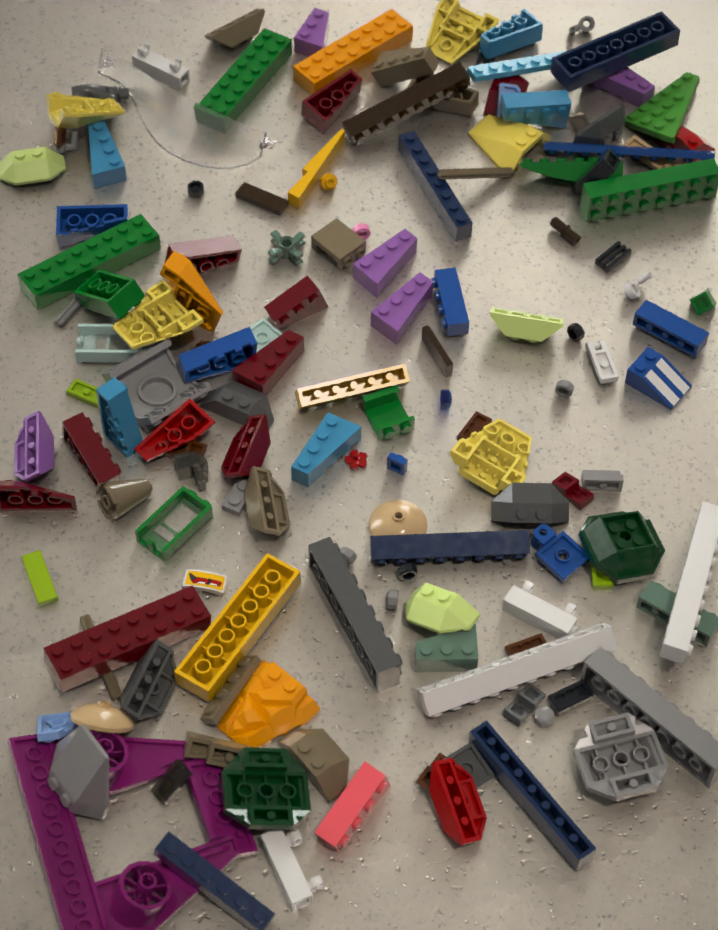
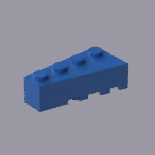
(83, 222)
(217, 356)

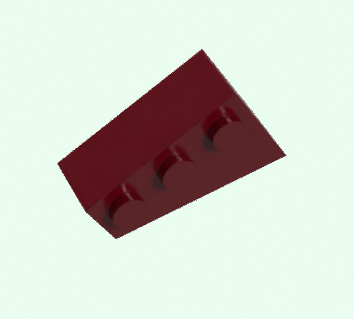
(296, 303)

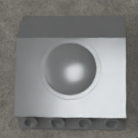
(155, 384)

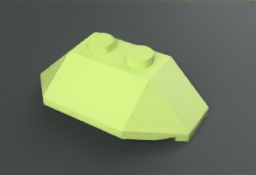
(31, 166)
(525, 325)
(439, 610)

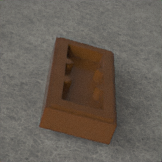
(475, 423)
(525, 644)

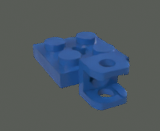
(551, 546)

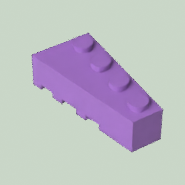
(627, 85)
(384, 262)
(402, 308)

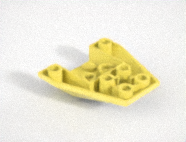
(77, 111)

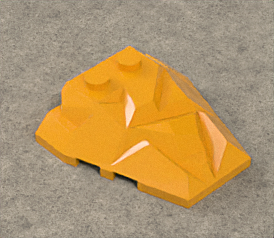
(267, 707)

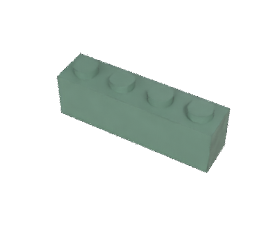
(658, 603)

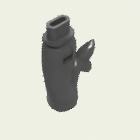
(101, 92)

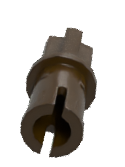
(565, 230)

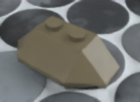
(238, 30)
(265, 503)
(321, 759)

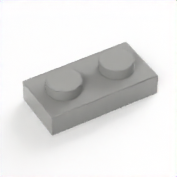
(235, 500)

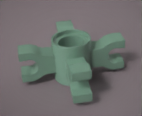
(286, 247)

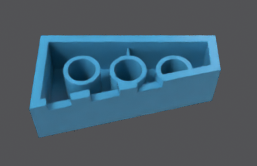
(511, 35)
(537, 108)
(105, 158)
(118, 417)
(324, 447)

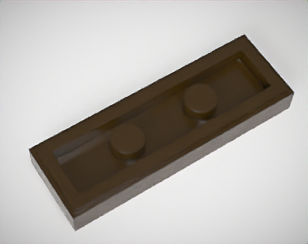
(262, 198)
(437, 351)

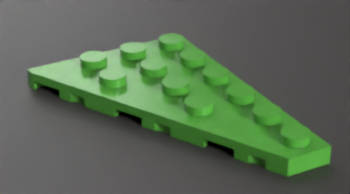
(665, 111)

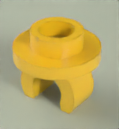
(328, 181)

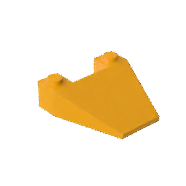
(191, 290)

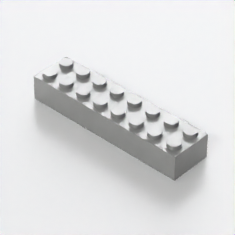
(676, 732)

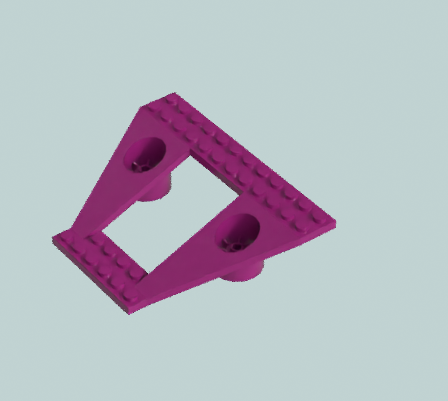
(106, 904)

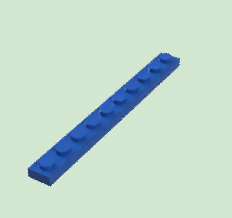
(621, 151)

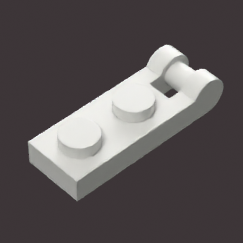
(602, 361)

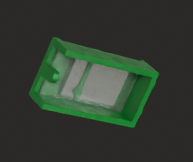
(173, 523)

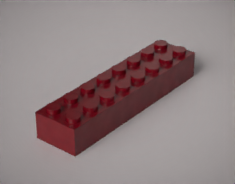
(126, 638)

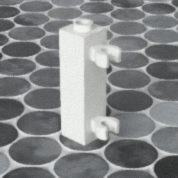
(161, 68)
(539, 613)
(287, 870)

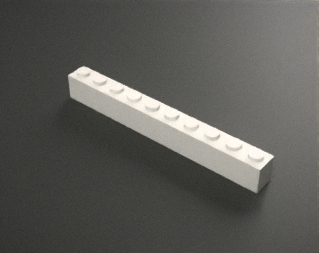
(692, 586)
(514, 670)

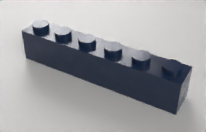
(213, 883)

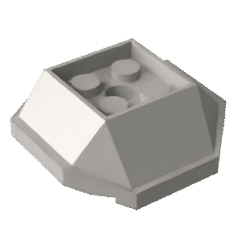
(624, 740)

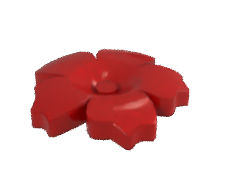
(356, 460)

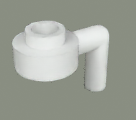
(631, 288)

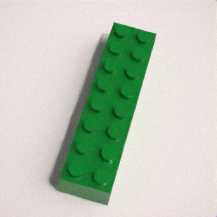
(249, 74)
(649, 190)
(71, 268)

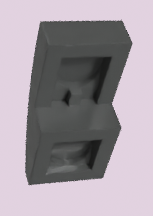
(524, 704)

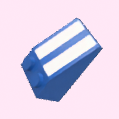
(657, 379)

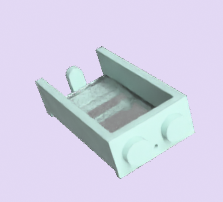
(102, 345)

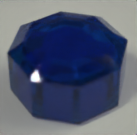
(445, 398)

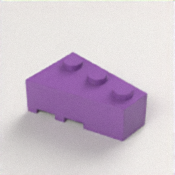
(313, 33)

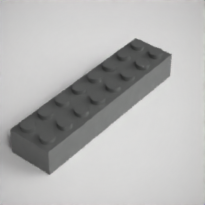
(355, 614)

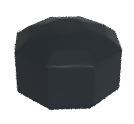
(195, 188)
(575, 332)
(407, 571)

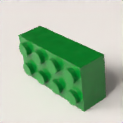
(109, 294)

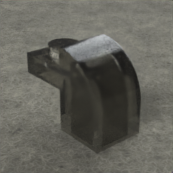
(192, 465)

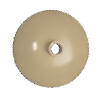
(384, 520)
(102, 717)

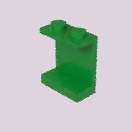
(387, 413)

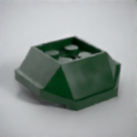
(622, 545)
(271, 773)

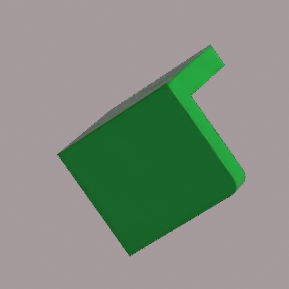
(702, 301)

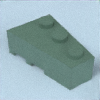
(447, 652)

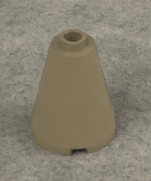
(122, 496)

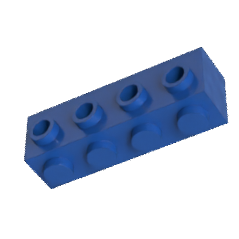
(451, 302)
(670, 328)

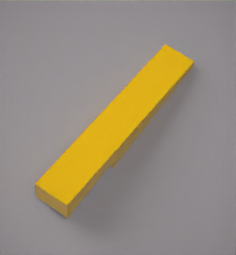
(314, 170)

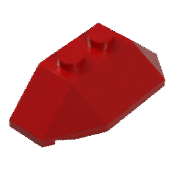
(457, 801)

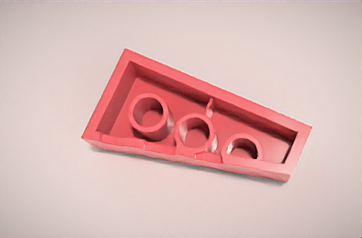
(352, 806)

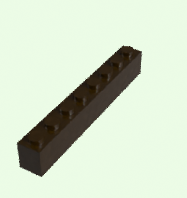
(406, 103)

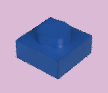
(397, 463)

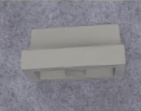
(602, 480)

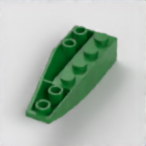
(564, 169)

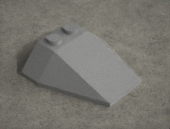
(81, 774)

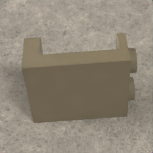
(339, 243)

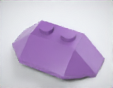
(33, 448)

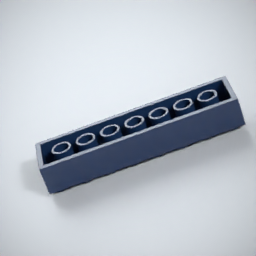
(615, 51)

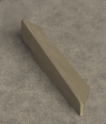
(215, 750)

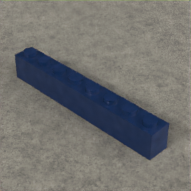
(437, 190)
(449, 545)
(532, 796)

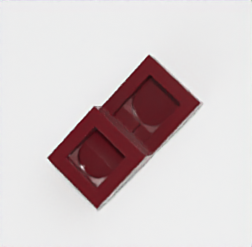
(572, 491)

